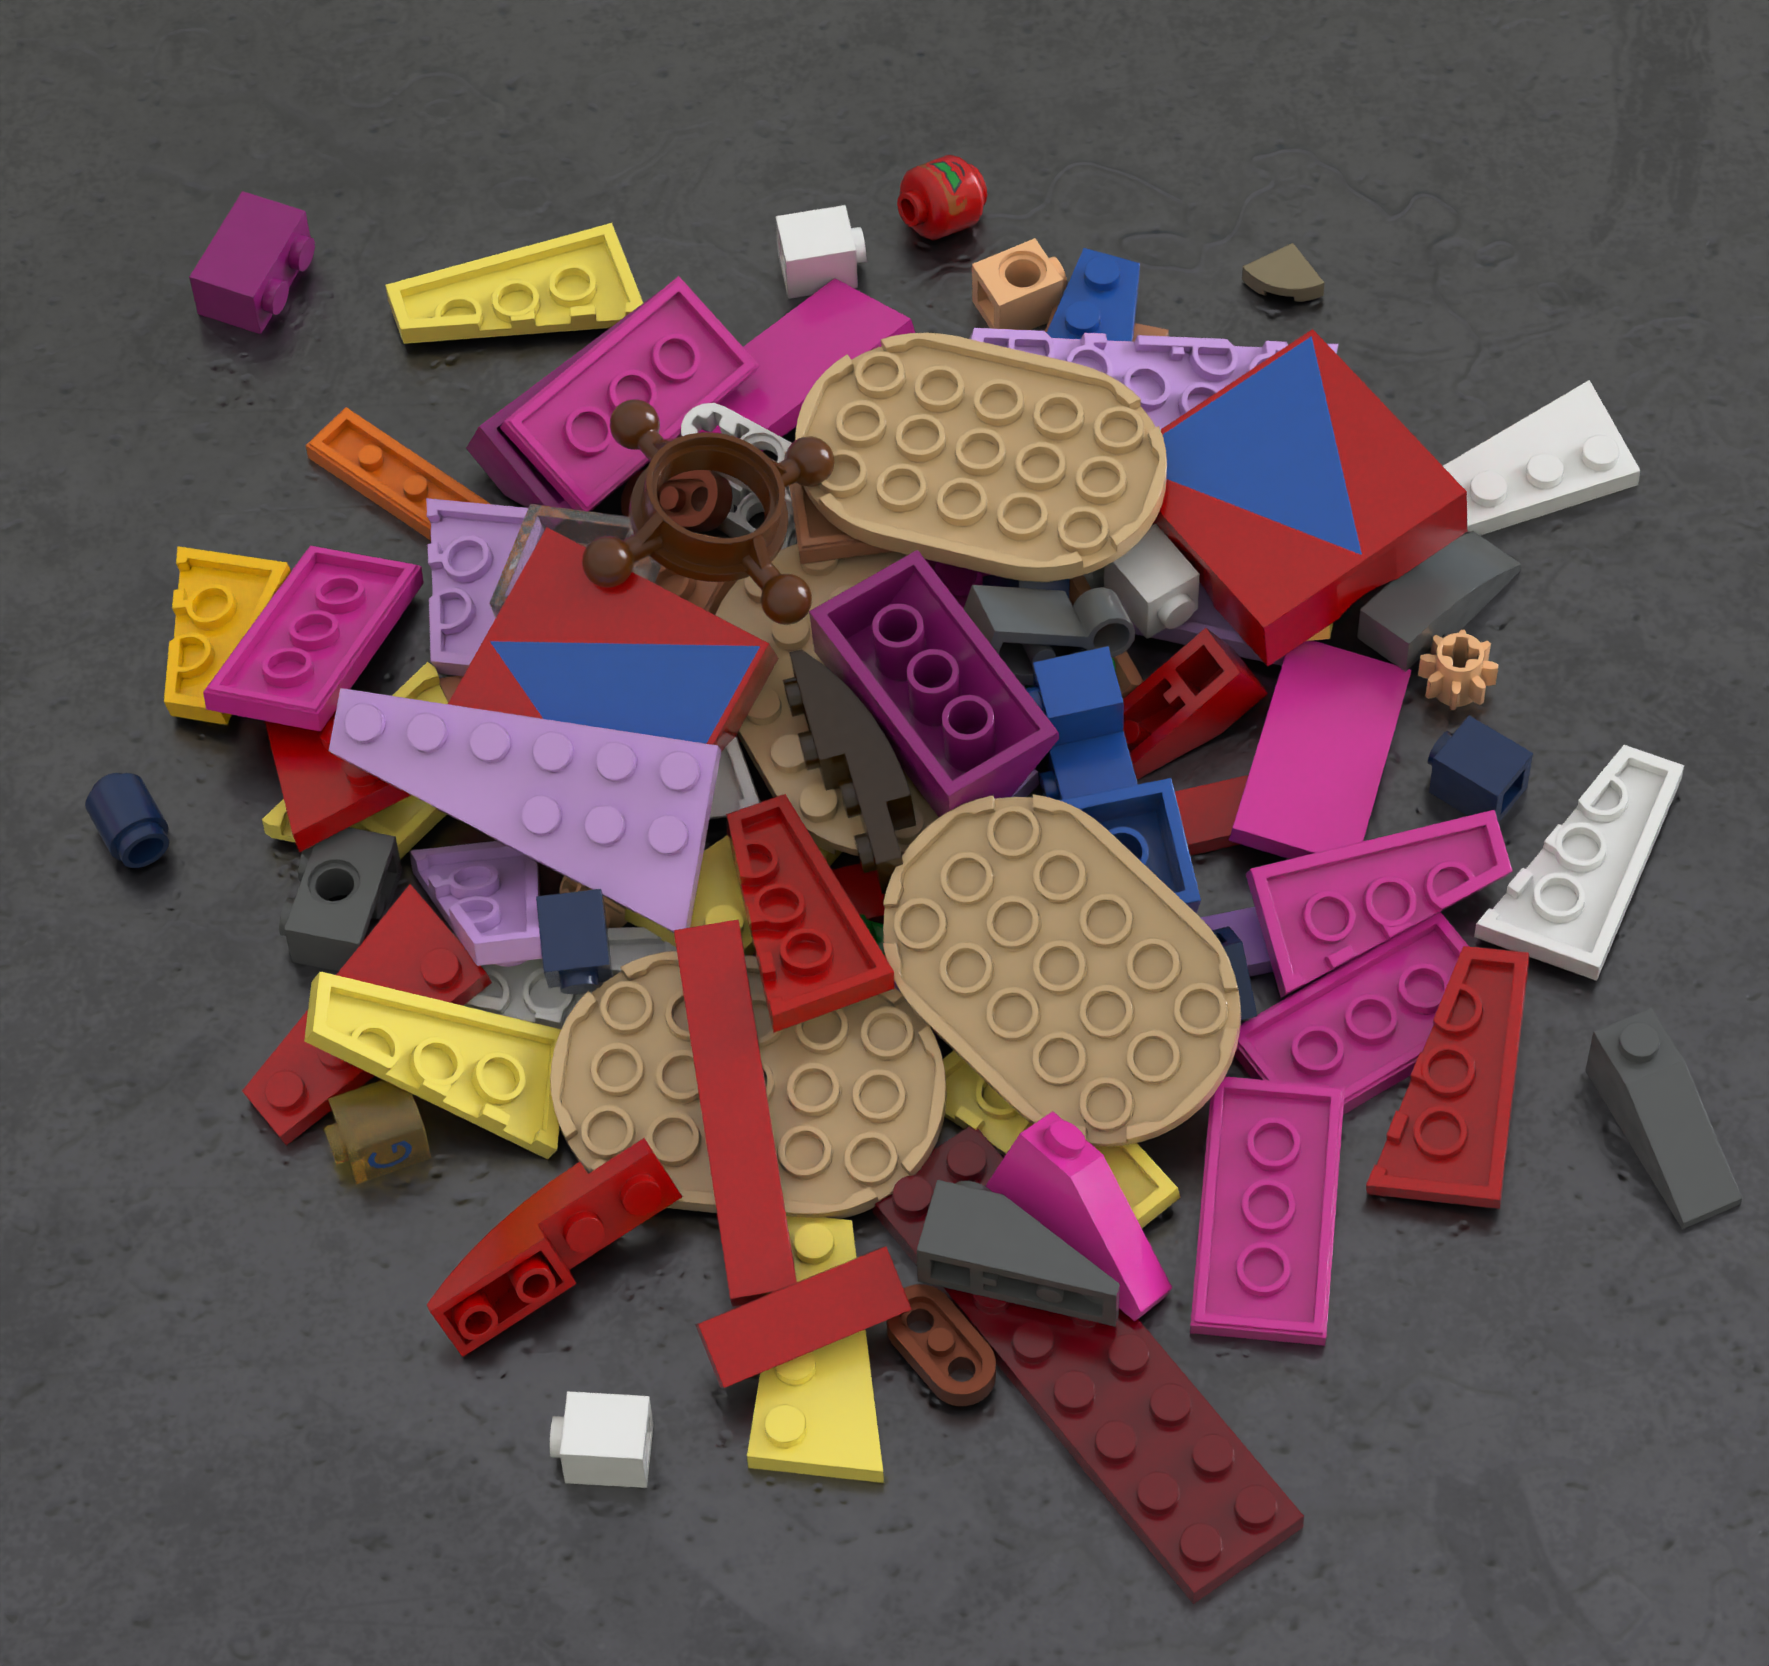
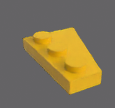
(213, 610)

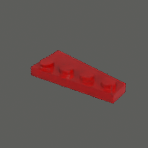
(320, 788)

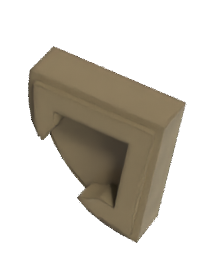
(1284, 274)

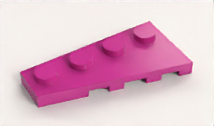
(1359, 895)

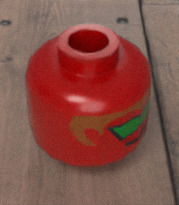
(942, 197)

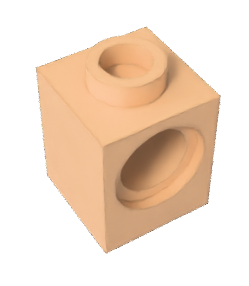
(1018, 287)

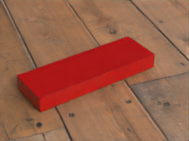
(803, 1317)

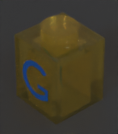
(376, 1130)

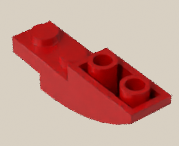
(533, 1249)

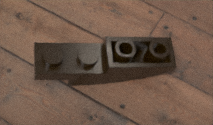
(852, 757)

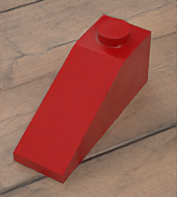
(1187, 702)

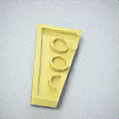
(534, 289)
(449, 1054)
(821, 1406)

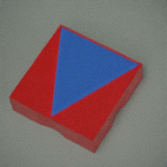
(1301, 496)
(613, 655)

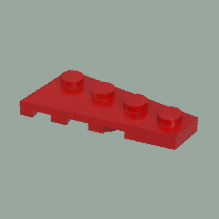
(801, 921)
(403, 952)
(1458, 1107)

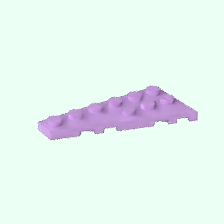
(1161, 370)
(575, 797)

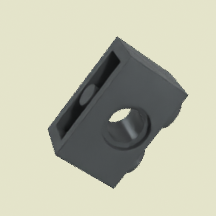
(349, 864)

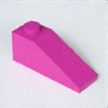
(1077, 1197)

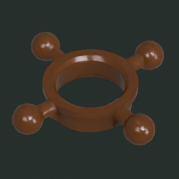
(698, 557)

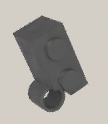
(1044, 625)

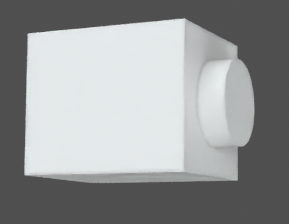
(817, 249)
(1154, 583)
(604, 1439)

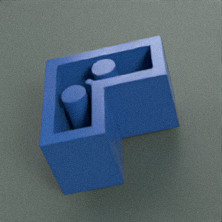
(1087, 710)

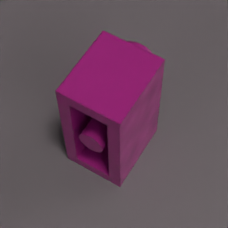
(252, 262)

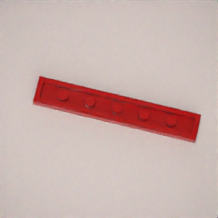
(735, 1111)

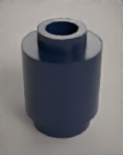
(128, 819)

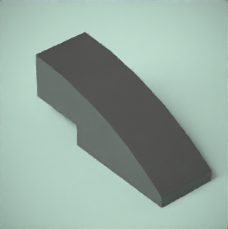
(1435, 598)

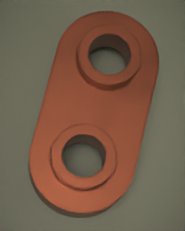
(691, 499)
(944, 1348)

